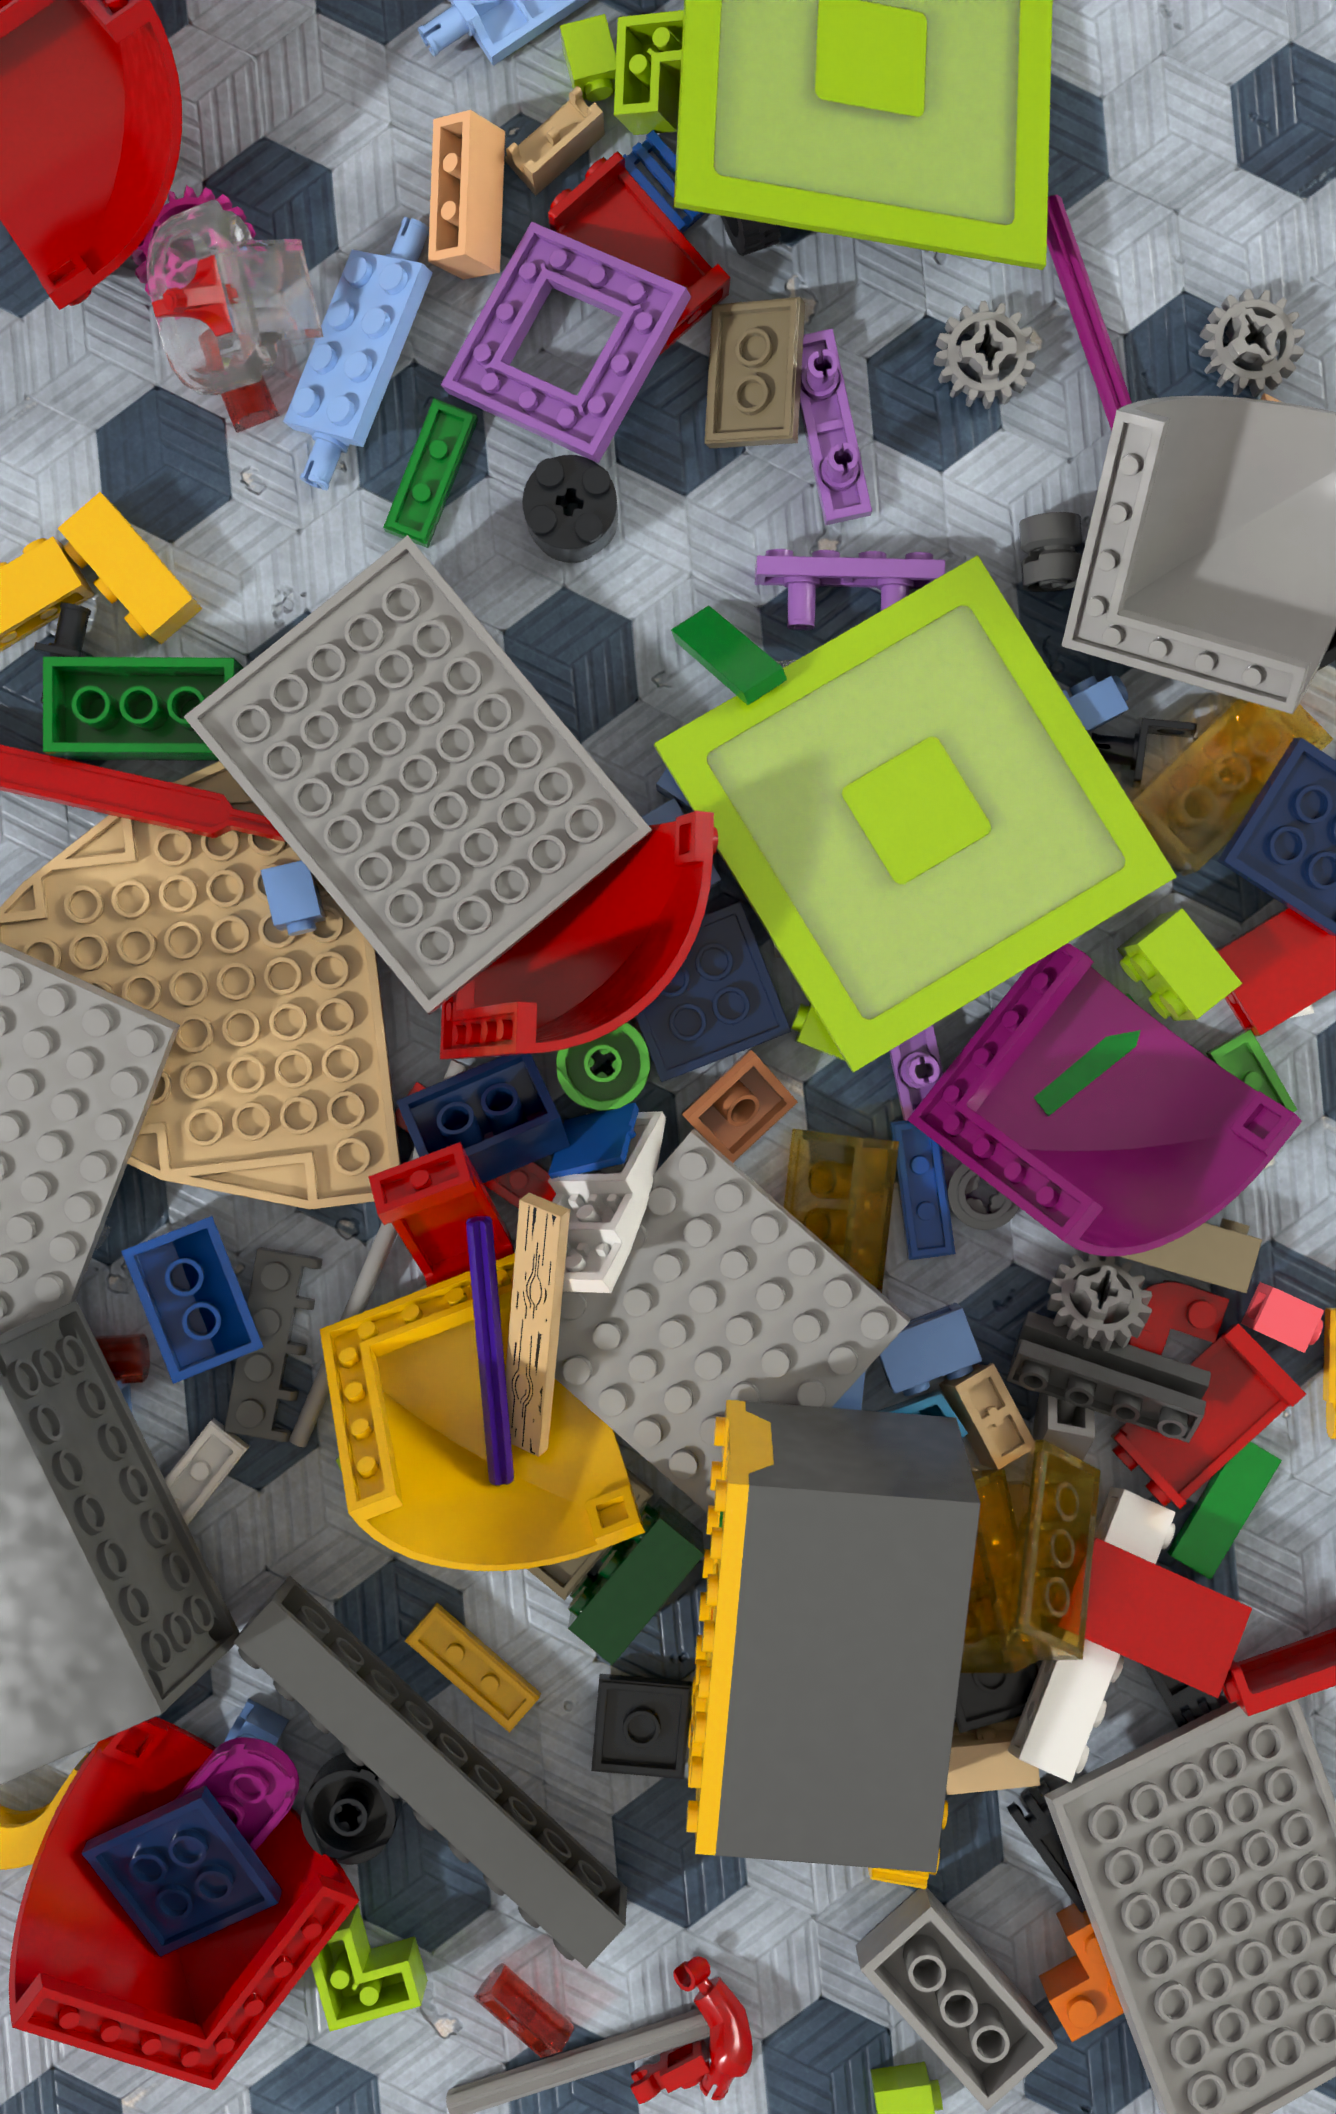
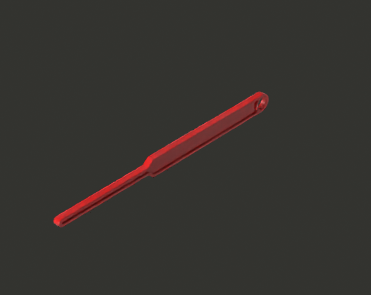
(126, 795)

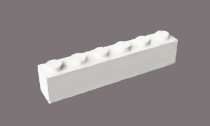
(1071, 1693)

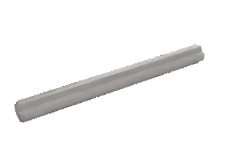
(577, 2063)

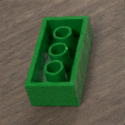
(128, 706)

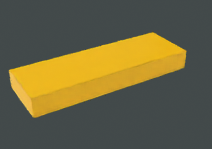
(473, 1667)

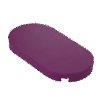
(251, 1783)

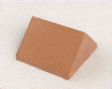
(739, 1106)

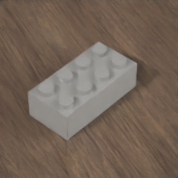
(955, 1997)

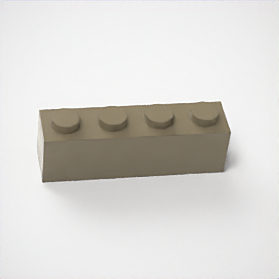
(1209, 1254)

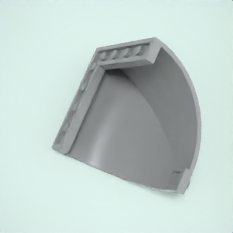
(1213, 546)

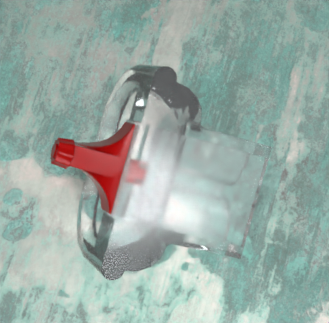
(226, 298)

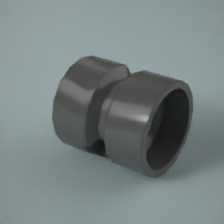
(1051, 551)

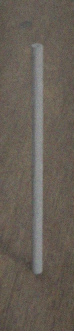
(355, 1305)

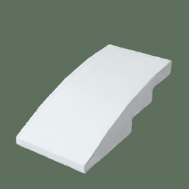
(608, 1210)

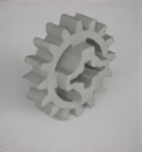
(1248, 322)
(1003, 349)
(1122, 1306)

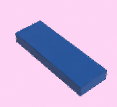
(922, 1193)

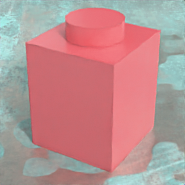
(1284, 1317)

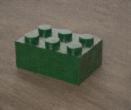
(634, 1581)

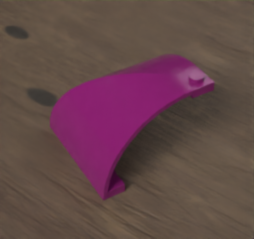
(1131, 1154)

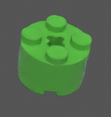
(601, 1090)

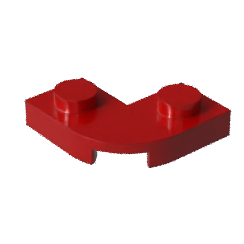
(1181, 1309)

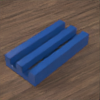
(641, 152)

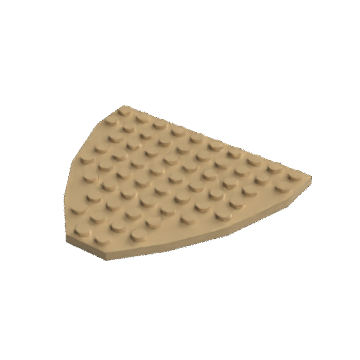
(279, 1037)

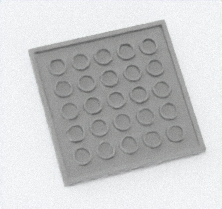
(712, 1309)

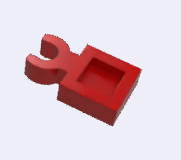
(676, 2069)

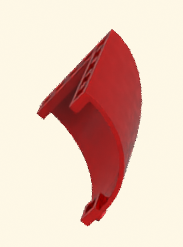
(84, 135)
(594, 956)
(93, 1976)

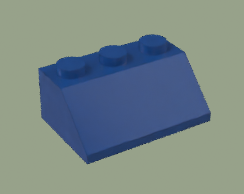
(192, 1299)

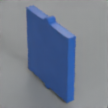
(595, 1141)

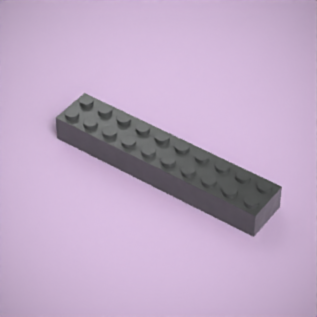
(435, 1772)

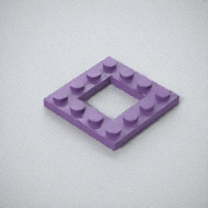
(548, 260)

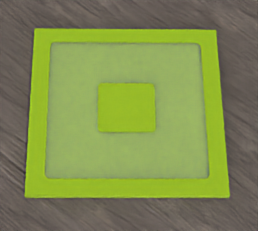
(872, 120)
(916, 813)

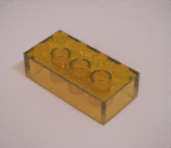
(1216, 777)

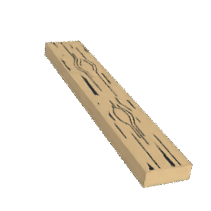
(535, 1320)

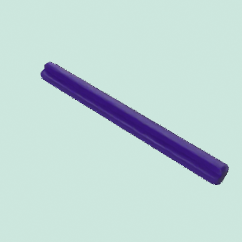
(490, 1349)

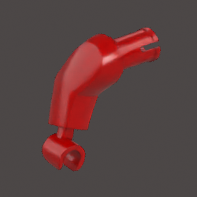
(728, 2023)

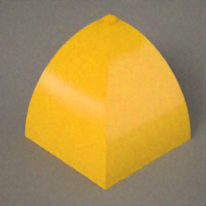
(417, 1446)

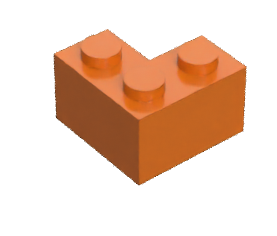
(1081, 1986)

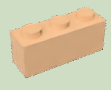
(466, 195)

